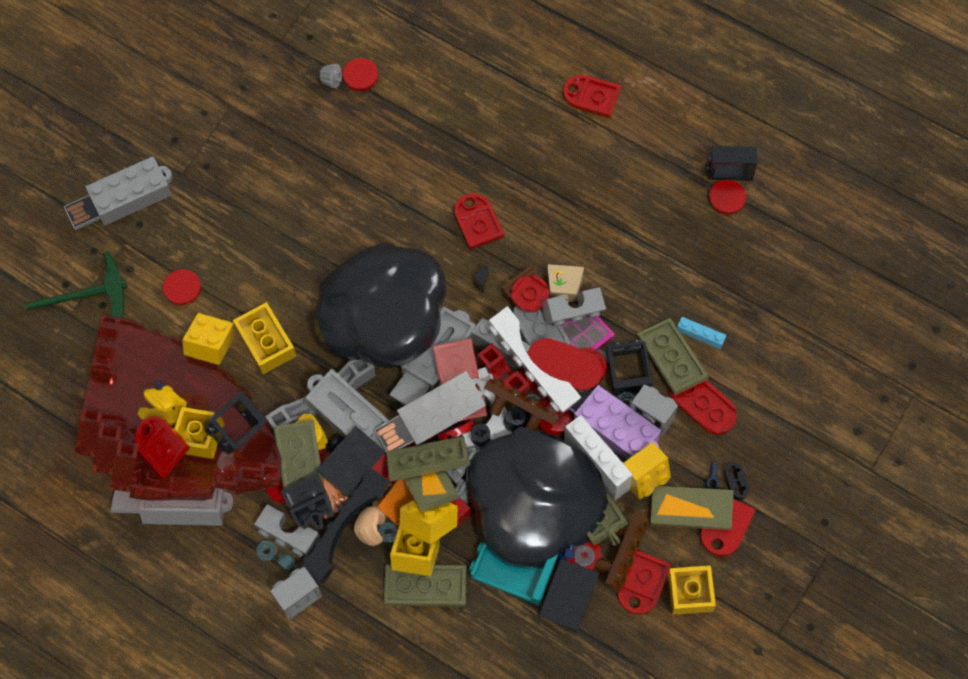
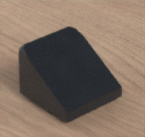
(480, 278)

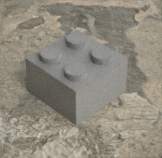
(655, 408)
(296, 593)

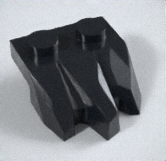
(308, 501)

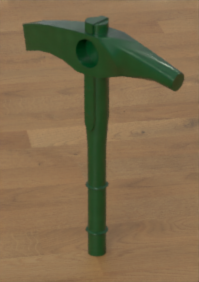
(113, 286)

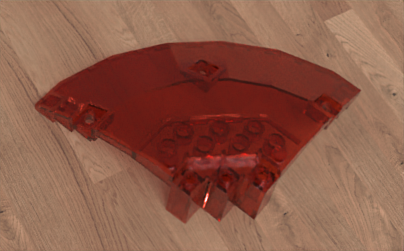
(132, 361)

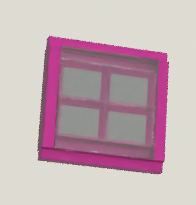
(588, 333)

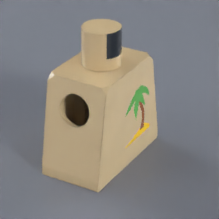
(564, 281)

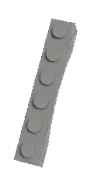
(354, 373)

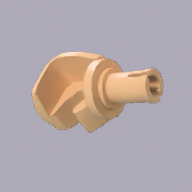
(367, 522)

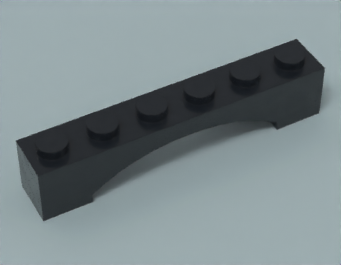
(320, 561)

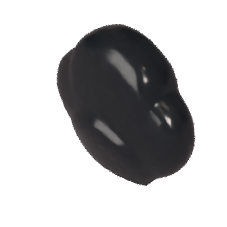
(381, 306)
(533, 497)

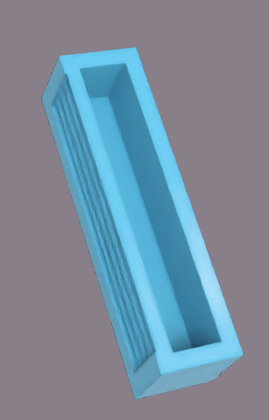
(701, 333)

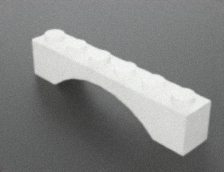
(557, 391)

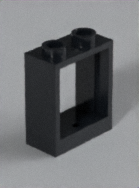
(731, 163)
(629, 385)
(248, 412)

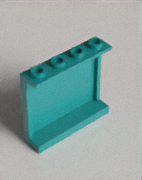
(522, 583)

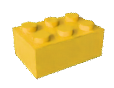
(264, 338)

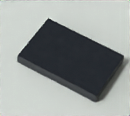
(350, 461)
(569, 595)

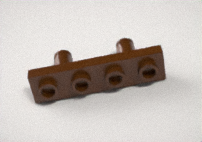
(529, 404)
(625, 557)

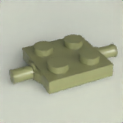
(610, 524)

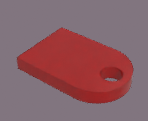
(592, 95)
(477, 222)
(162, 446)
(732, 538)
(644, 583)

